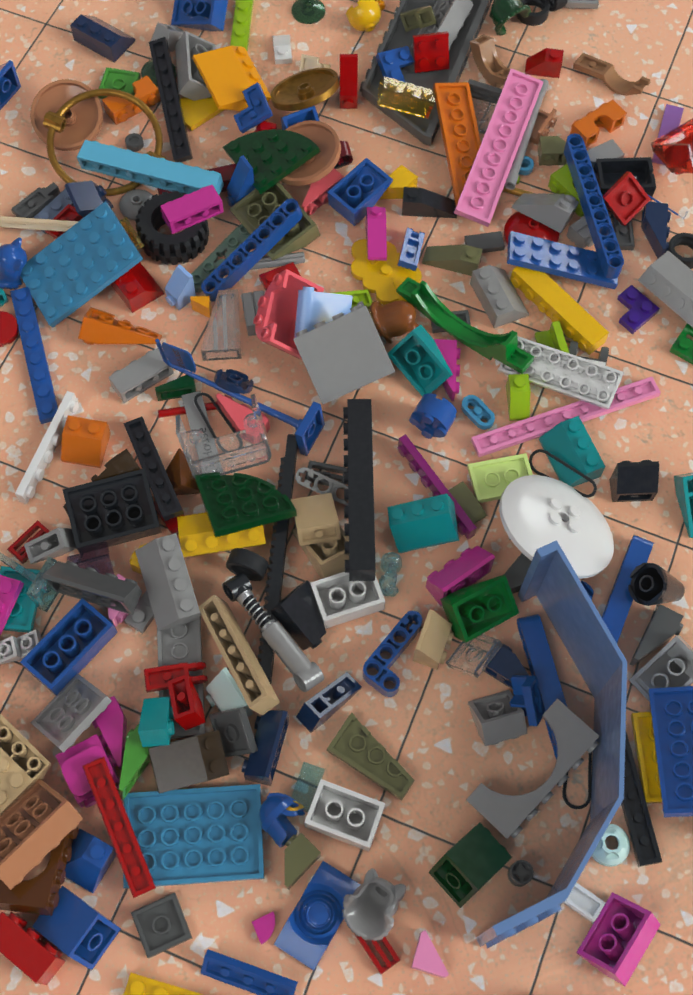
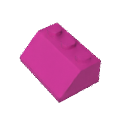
(460, 573)
(619, 938)

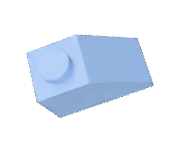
(180, 288)

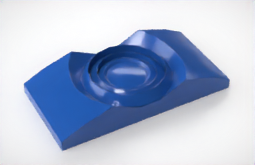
(316, 916)

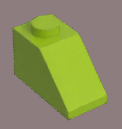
(518, 396)

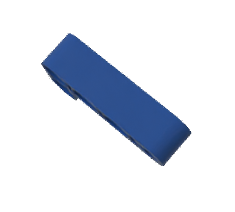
(395, 649)

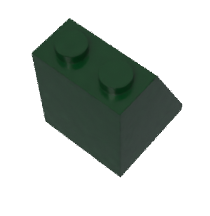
(470, 864)

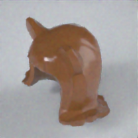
(393, 318)

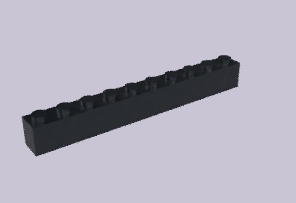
(360, 491)

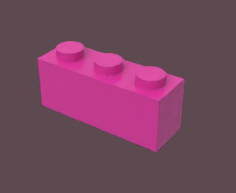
(192, 208)

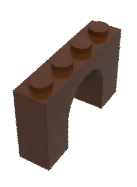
(40, 893)

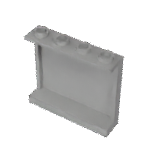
(343, 354)

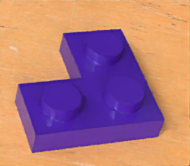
(639, 307)

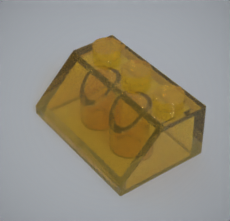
(405, 97)

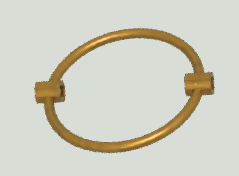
(56, 123)

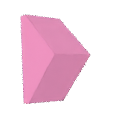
(427, 959)

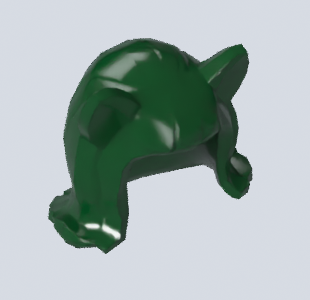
(504, 10)

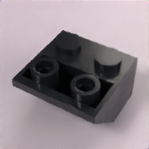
(634, 481)

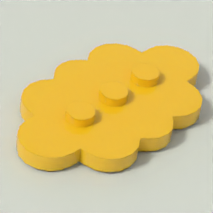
(380, 275)

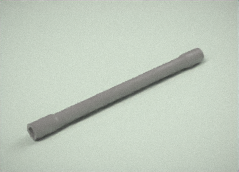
(514, 171)

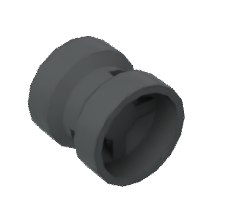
(521, 869)

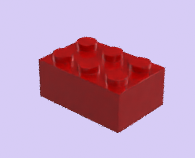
(27, 950)

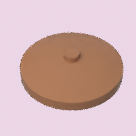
(83, 119)
(322, 163)

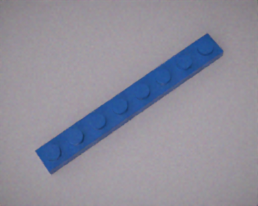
(34, 354)

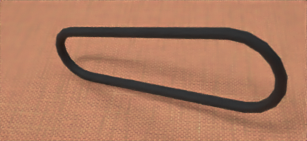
(219, 410)
(565, 464)
(589, 786)

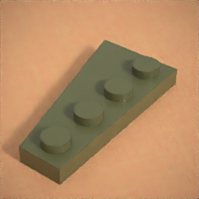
(367, 756)

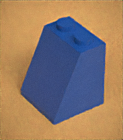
(77, 929)

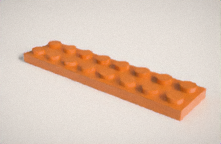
(458, 131)

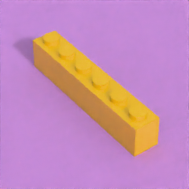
(560, 307)

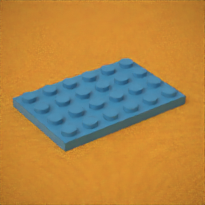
(79, 264)
(199, 834)

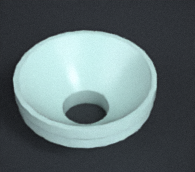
(612, 857)

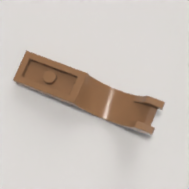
(607, 73)

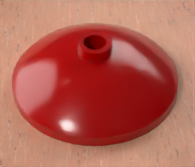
(523, 224)

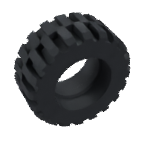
(165, 247)

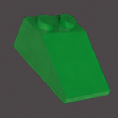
(479, 607)

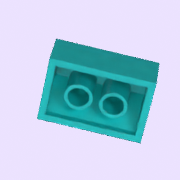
(574, 446)
(423, 523)

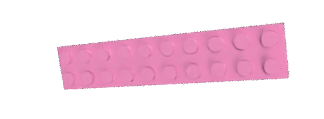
(498, 148)

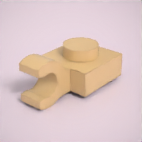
(310, 62)

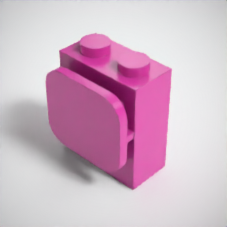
(73, 772)

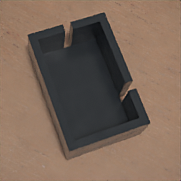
(610, 170)

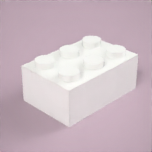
(345, 599)
(344, 815)

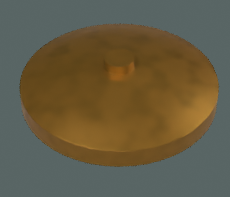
(305, 89)

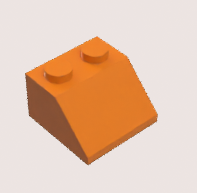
(84, 441)

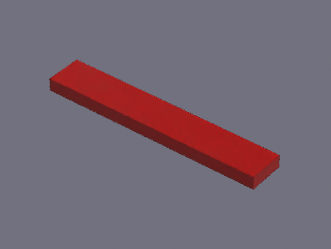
(119, 827)

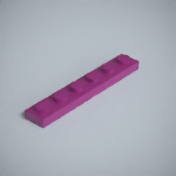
(431, 480)

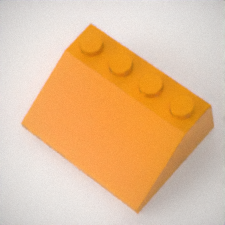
(227, 74)

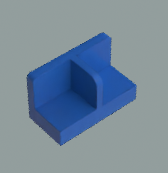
(527, 697)

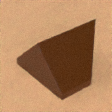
(181, 475)

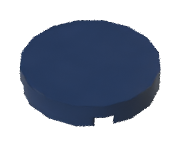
(233, 381)

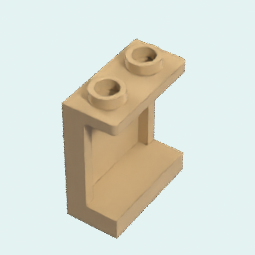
(316, 519)

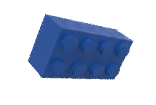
(69, 646)

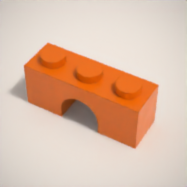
(121, 109)
(608, 116)

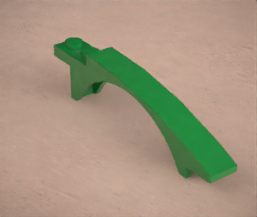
(497, 346)

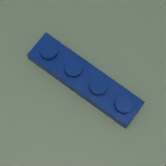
(245, 975)

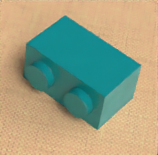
(156, 722)

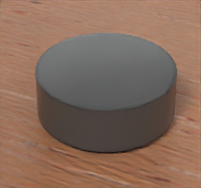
(134, 142)

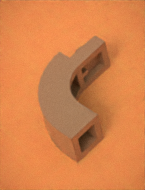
(488, 61)

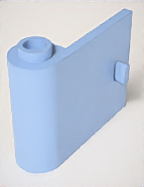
(319, 307)

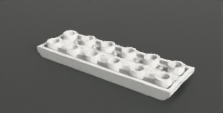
(569, 374)

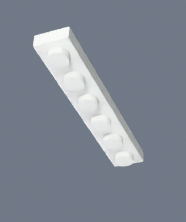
(46, 448)

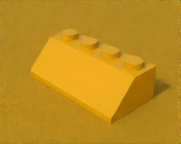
(198, 537)

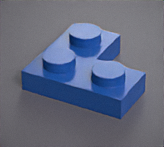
(393, 60)
(256, 112)

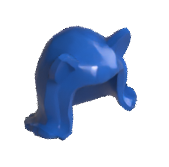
(12, 261)

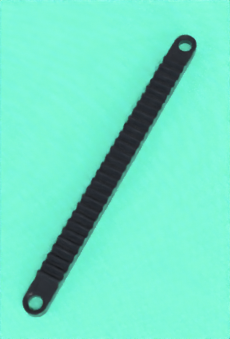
(278, 552)

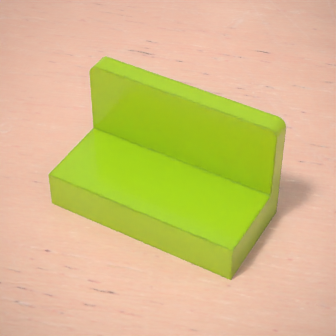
(553, 337)

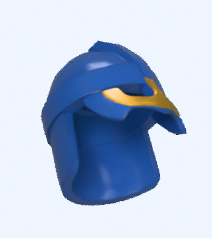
(274, 817)

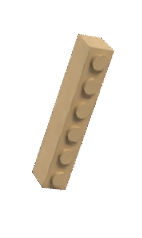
(238, 655)

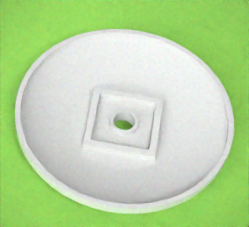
(533, 517)

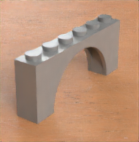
(572, 740)

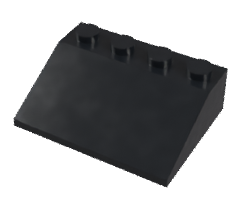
(111, 511)

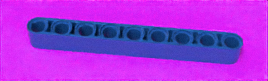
(593, 206)

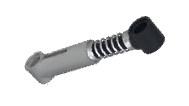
(305, 673)

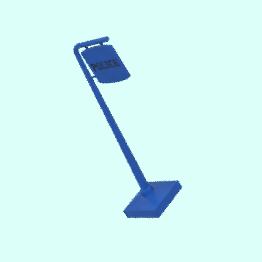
(306, 429)

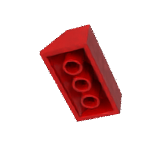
(137, 288)

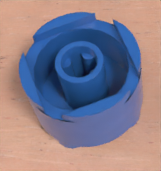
(433, 416)

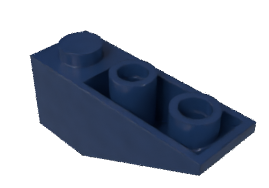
(654, 225)

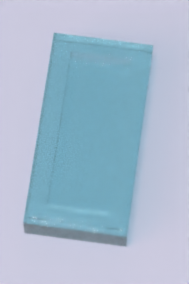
(307, 784)

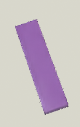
(670, 121)

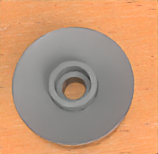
(128, 204)

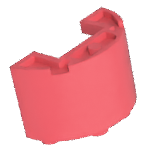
(278, 309)

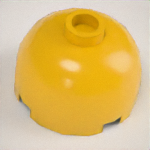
(365, 15)

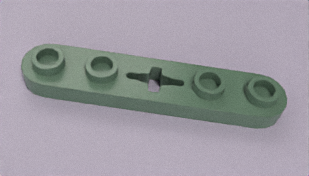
(237, 237)

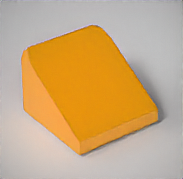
(201, 305)

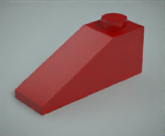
(348, 81)

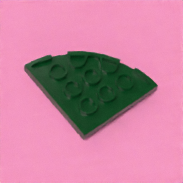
(272, 154)
(241, 502)

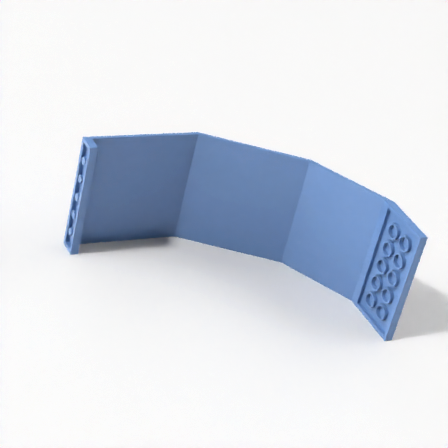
(605, 673)

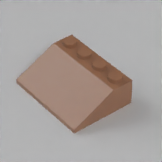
(32, 830)

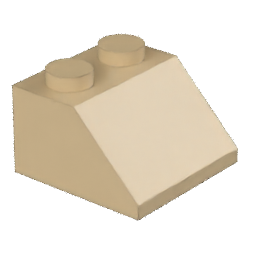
(432, 641)

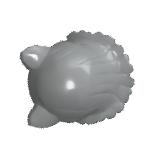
(372, 907)

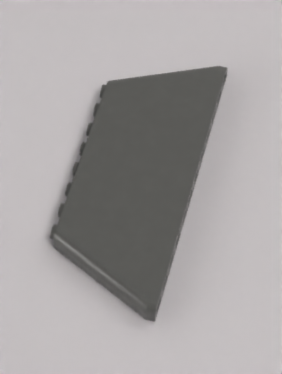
(397, 37)

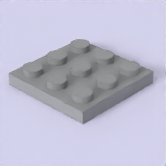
(71, 712)

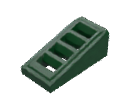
(176, 388)

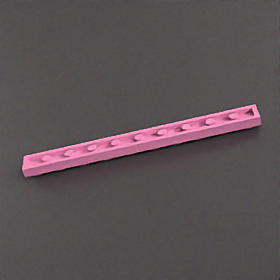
(540, 424)

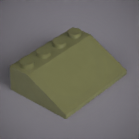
(256, 208)

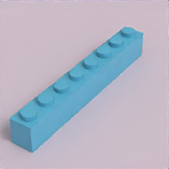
(146, 168)

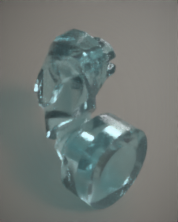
(391, 564)

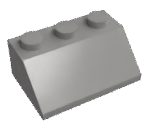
(497, 295)

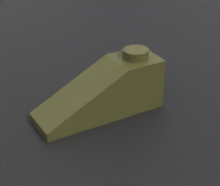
(454, 258)

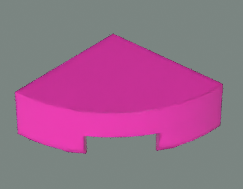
(264, 927)

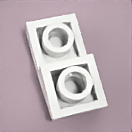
(17, 648)

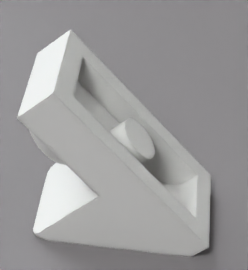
(282, 49)

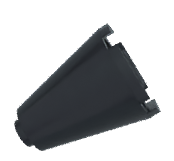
(654, 585)

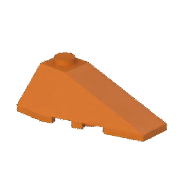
(102, 328)

